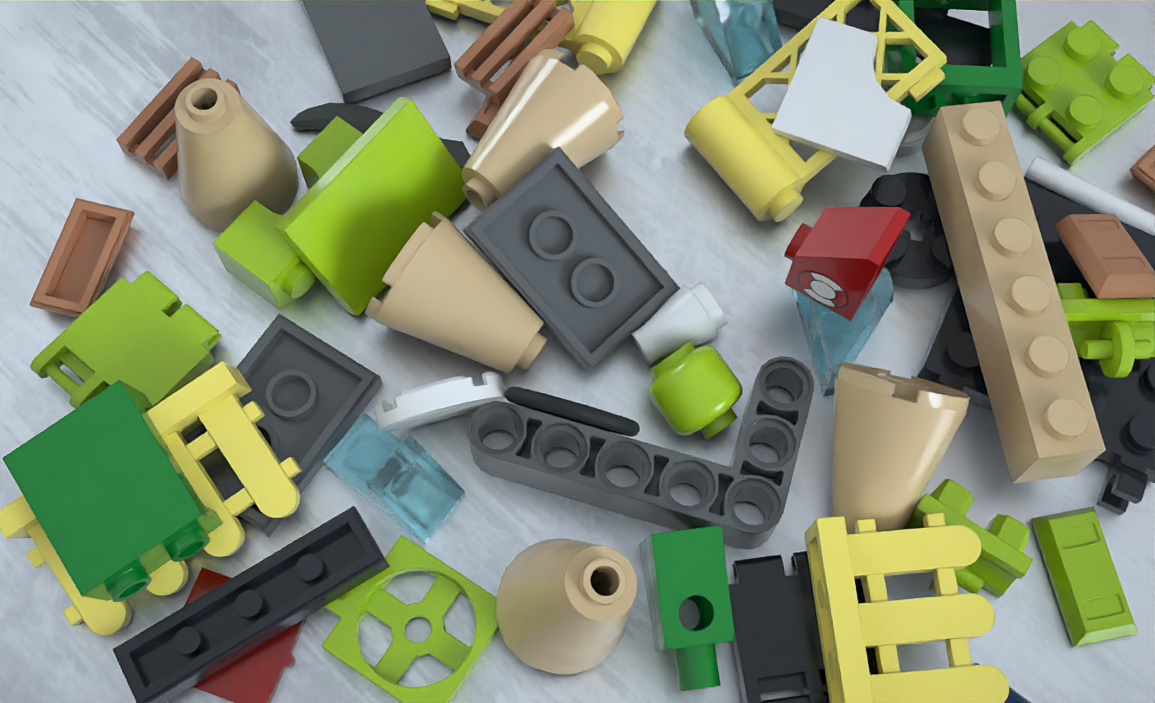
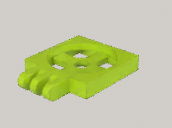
(373, 599)

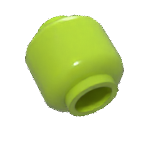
(695, 390)

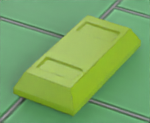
(1084, 576)

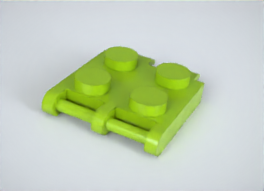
(1082, 88)
(131, 337)

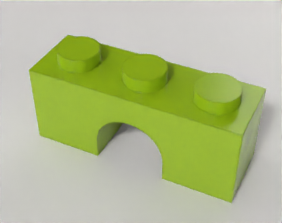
(255, 249)

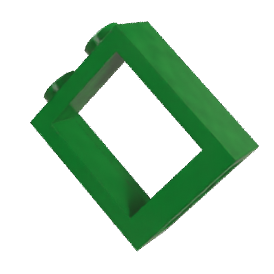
(966, 82)

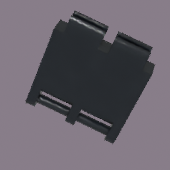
(779, 631)

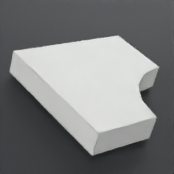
(838, 101)

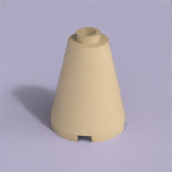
(543, 111)
(229, 156)
(457, 300)
(888, 442)
(565, 604)

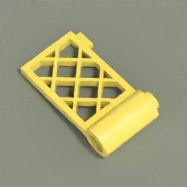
(601, 32)
(763, 165)

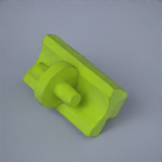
(1109, 328)
(1002, 541)

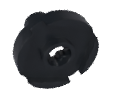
(913, 262)

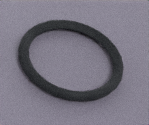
(572, 411)

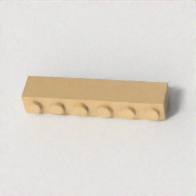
(1010, 295)

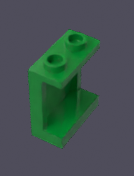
(111, 495)

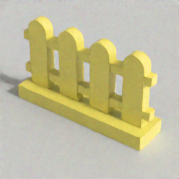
(208, 401)
(881, 624)

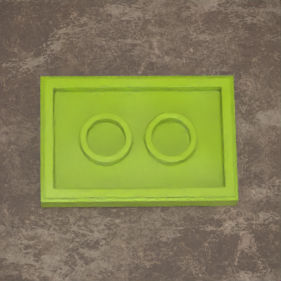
(373, 204)

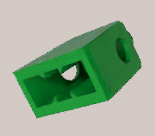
(694, 569)

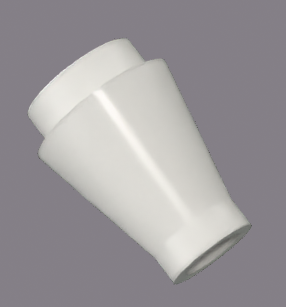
(685, 317)

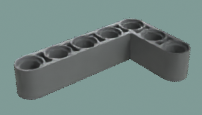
(660, 467)

